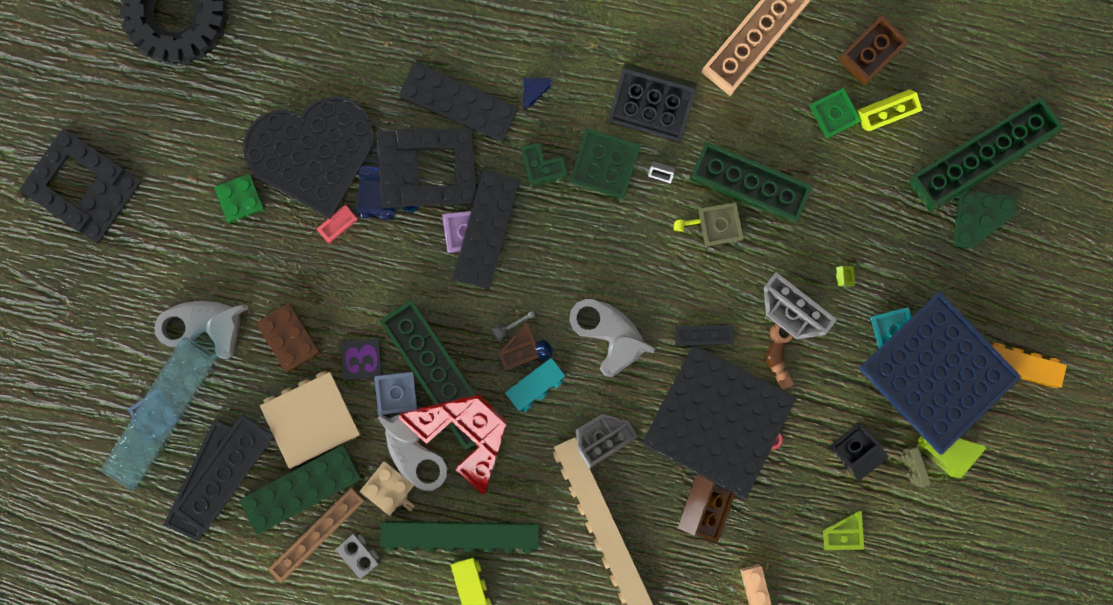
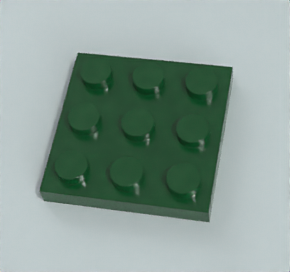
(604, 163)

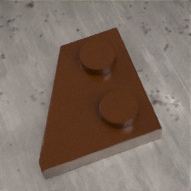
(519, 349)

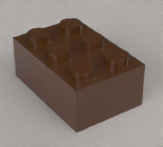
(873, 50)
(288, 338)

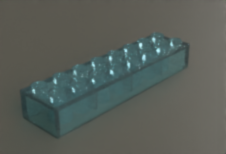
(159, 413)

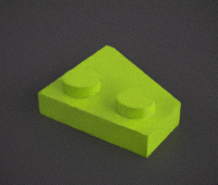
(845, 534)

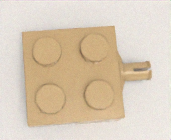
(388, 489)

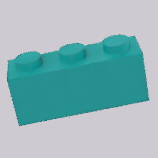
(535, 385)

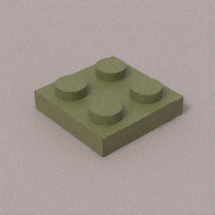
(720, 224)
(918, 474)

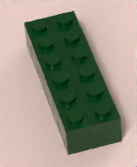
(750, 182)
(301, 489)

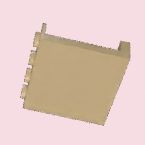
(309, 419)

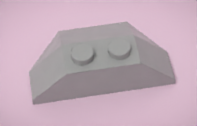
(795, 310)
(602, 438)

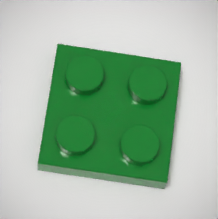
(835, 113)
(239, 198)

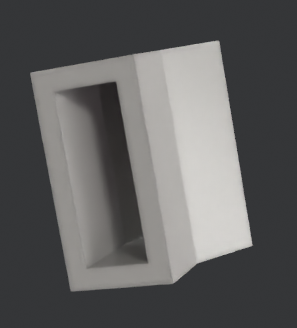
(663, 168)

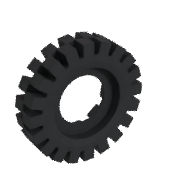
(174, 46)

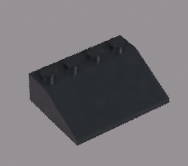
(652, 102)

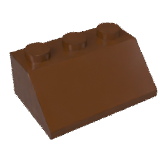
(706, 509)

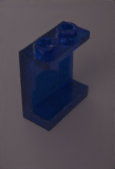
(369, 195)

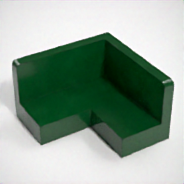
(541, 171)

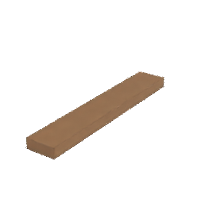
(316, 535)

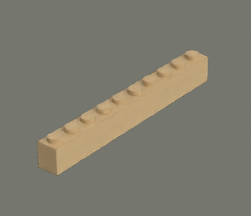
(602, 524)

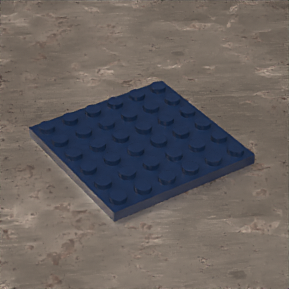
(939, 373)

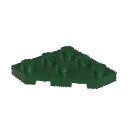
(979, 216)

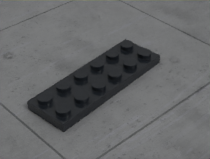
(458, 102)
(485, 230)
(211, 442)
(223, 473)

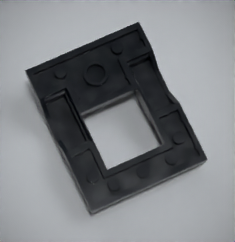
(400, 171)
(101, 202)

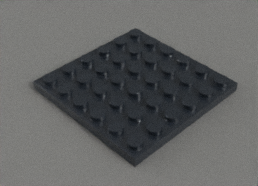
(719, 421)

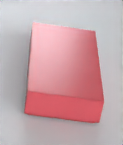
(338, 224)

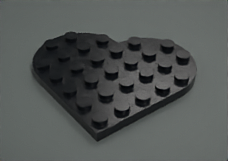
(311, 153)

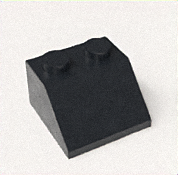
(859, 451)

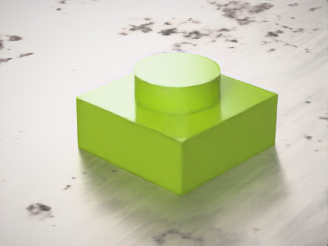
(845, 276)

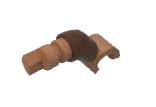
(775, 357)

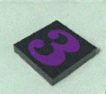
(361, 359)

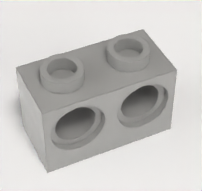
(353, 559)

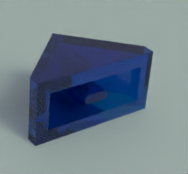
(533, 89)

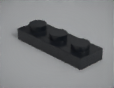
(704, 335)

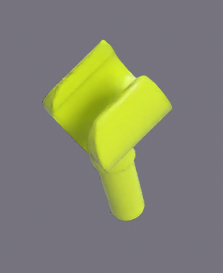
(679, 224)

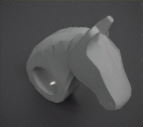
(216, 319)
(623, 337)
(409, 453)

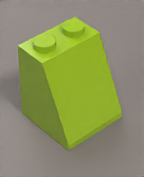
(956, 459)

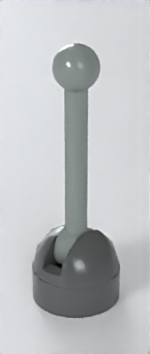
(500, 331)

